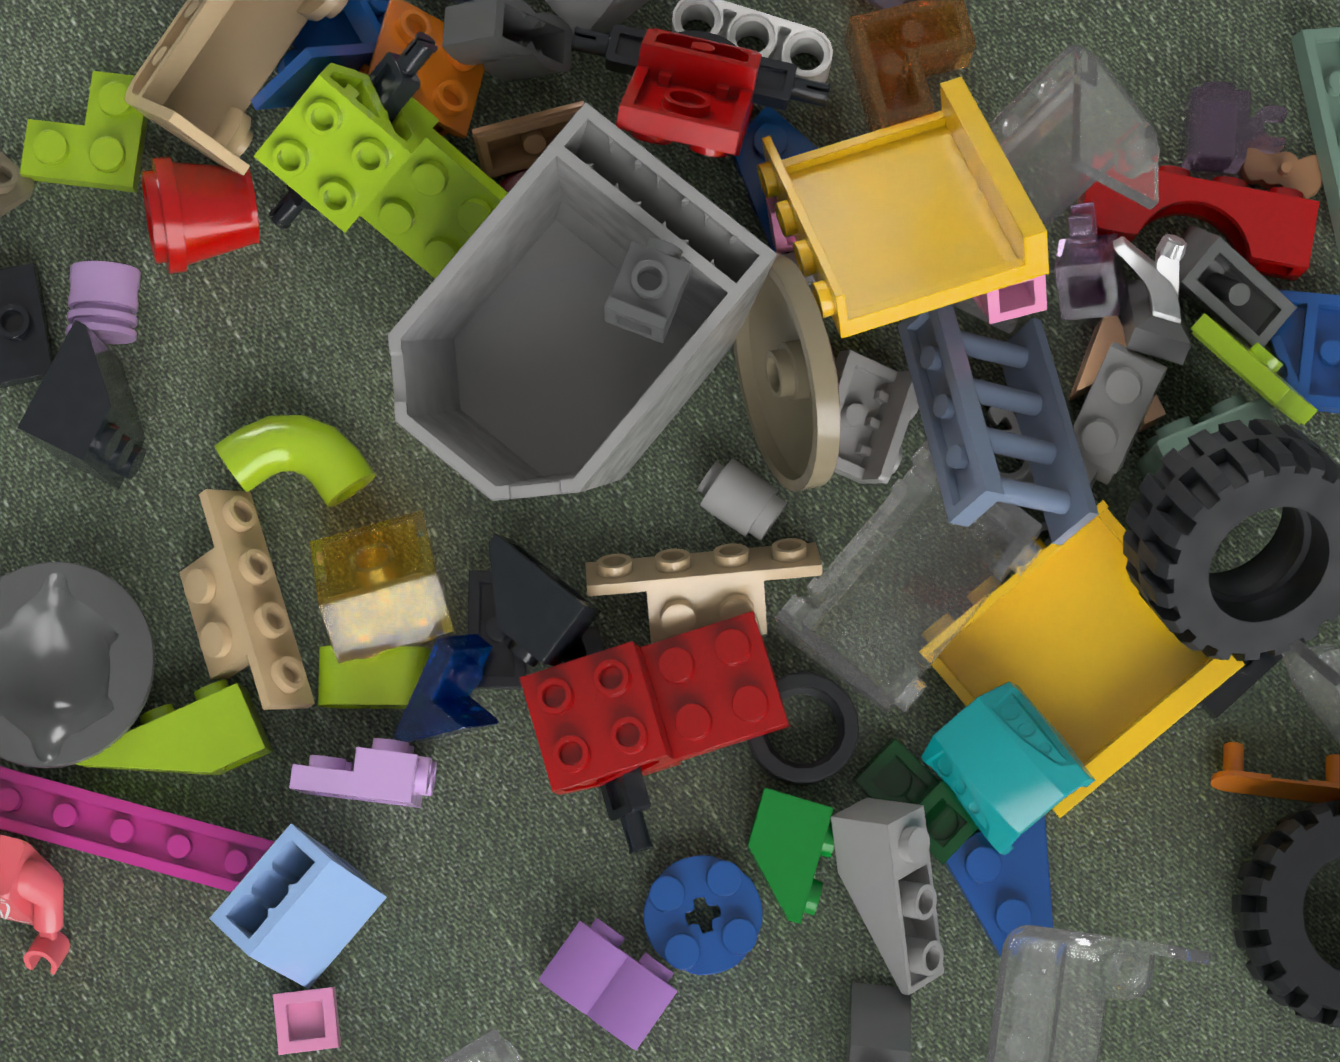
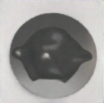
(70, 664)

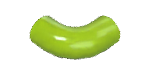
(299, 446)

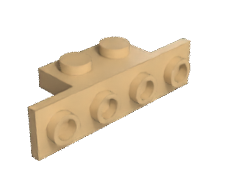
(702, 587)
(241, 605)

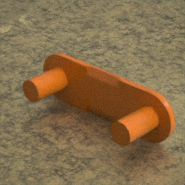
(1236, 780)

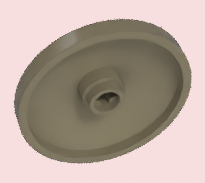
(790, 380)

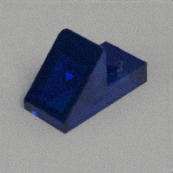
(442, 696)

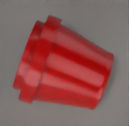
(197, 211)

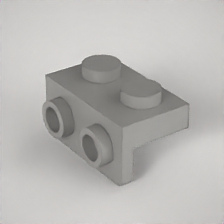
(873, 417)

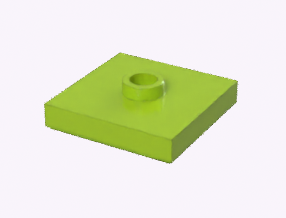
(1255, 367)

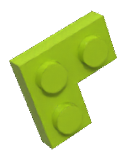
(92, 155)

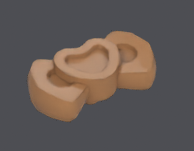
(1282, 170)

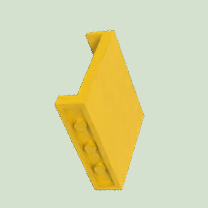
(907, 216)
(1083, 652)

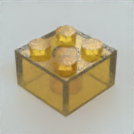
(380, 587)

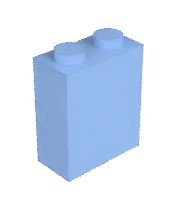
(297, 907)

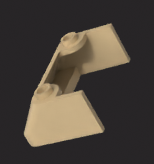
(213, 66)

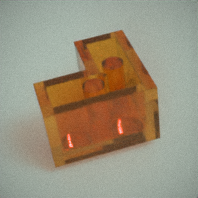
(901, 47)

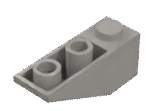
(890, 879)

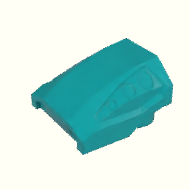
(1005, 764)

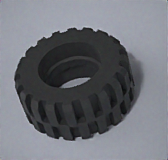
(1199, 501)
(1273, 912)

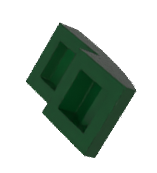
(900, 777)

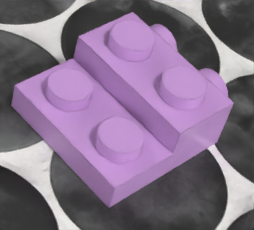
(380, 775)

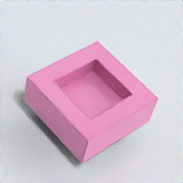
(307, 1020)

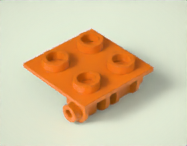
(446, 86)

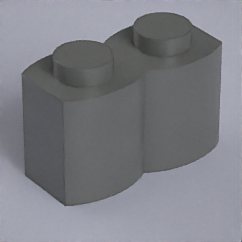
(507, 39)

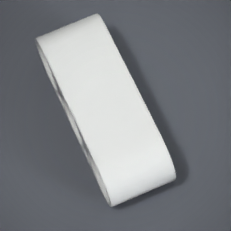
(780, 36)

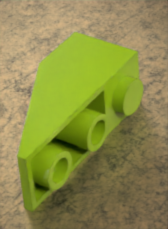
(200, 738)

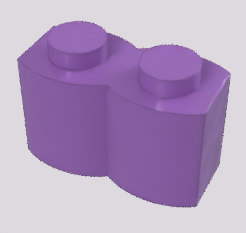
(609, 983)

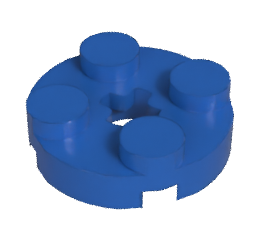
(732, 932)

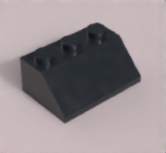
(87, 411)

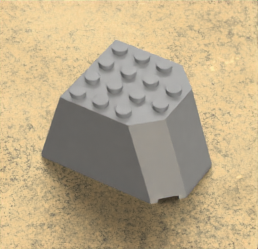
(510, 344)

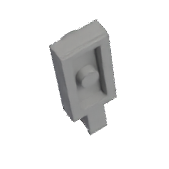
(1115, 410)

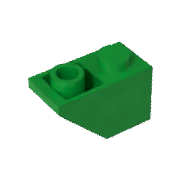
(786, 848)

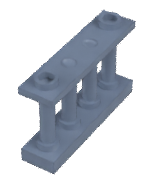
(958, 432)

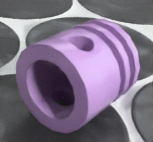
(105, 299)

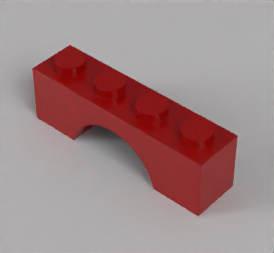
(1264, 227)

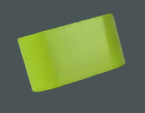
(372, 682)

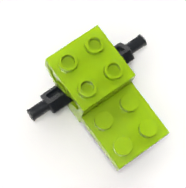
(372, 153)

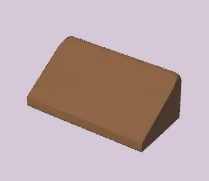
(521, 140)

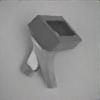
(1152, 305)

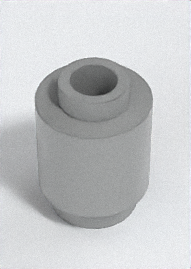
(741, 499)

